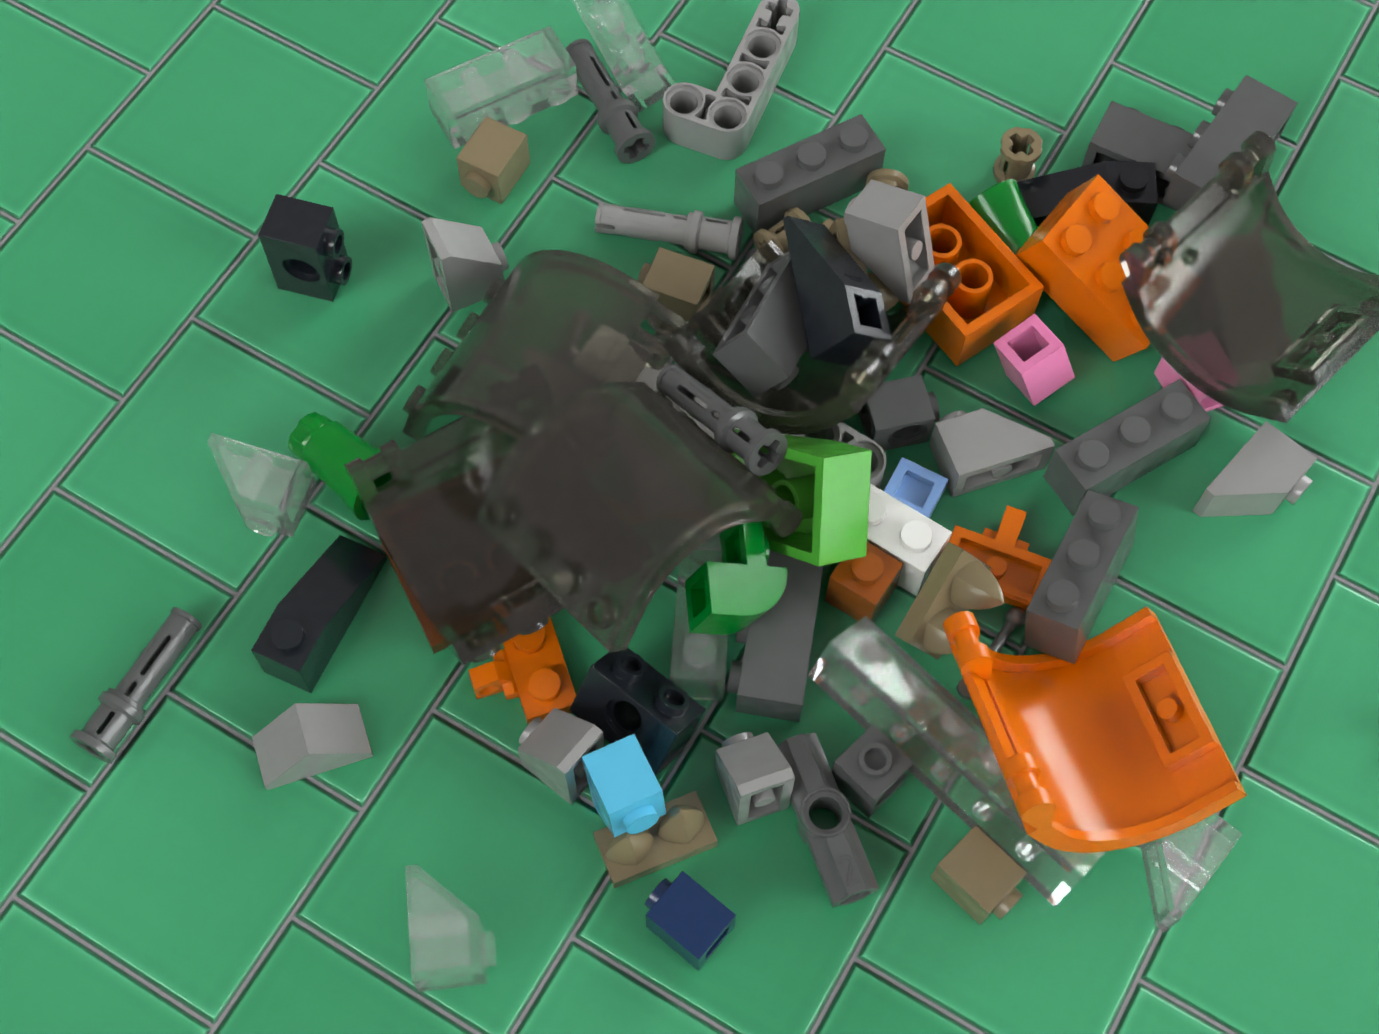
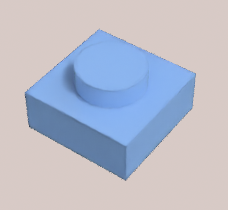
(916, 486)

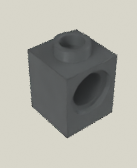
(900, 413)
(871, 770)

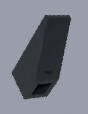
(836, 297)

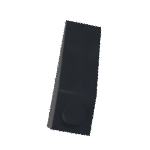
(1130, 180)
(317, 613)

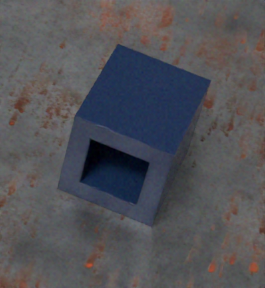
(688, 918)

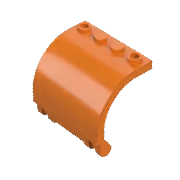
(1100, 745)

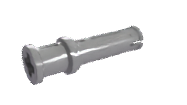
(692, 231)

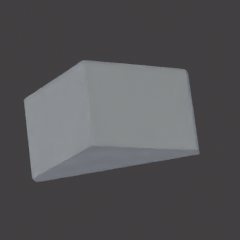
(310, 742)

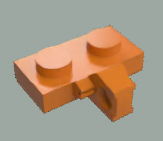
(1010, 562)
(530, 670)

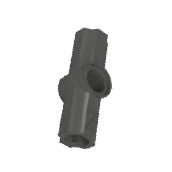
(835, 850)

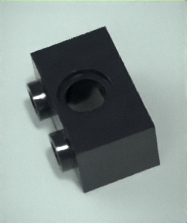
(305, 248)
(631, 697)

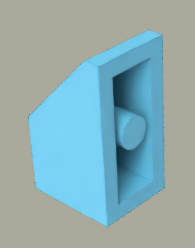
(624, 787)

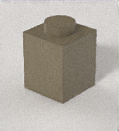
(493, 160)
(679, 281)
(980, 877)

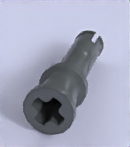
(615, 114)
(682, 389)
(123, 705)

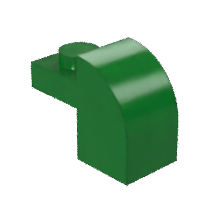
(739, 589)

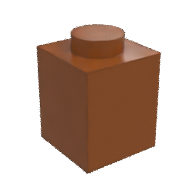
(864, 584)

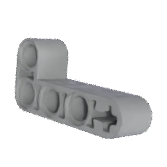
(700, 116)

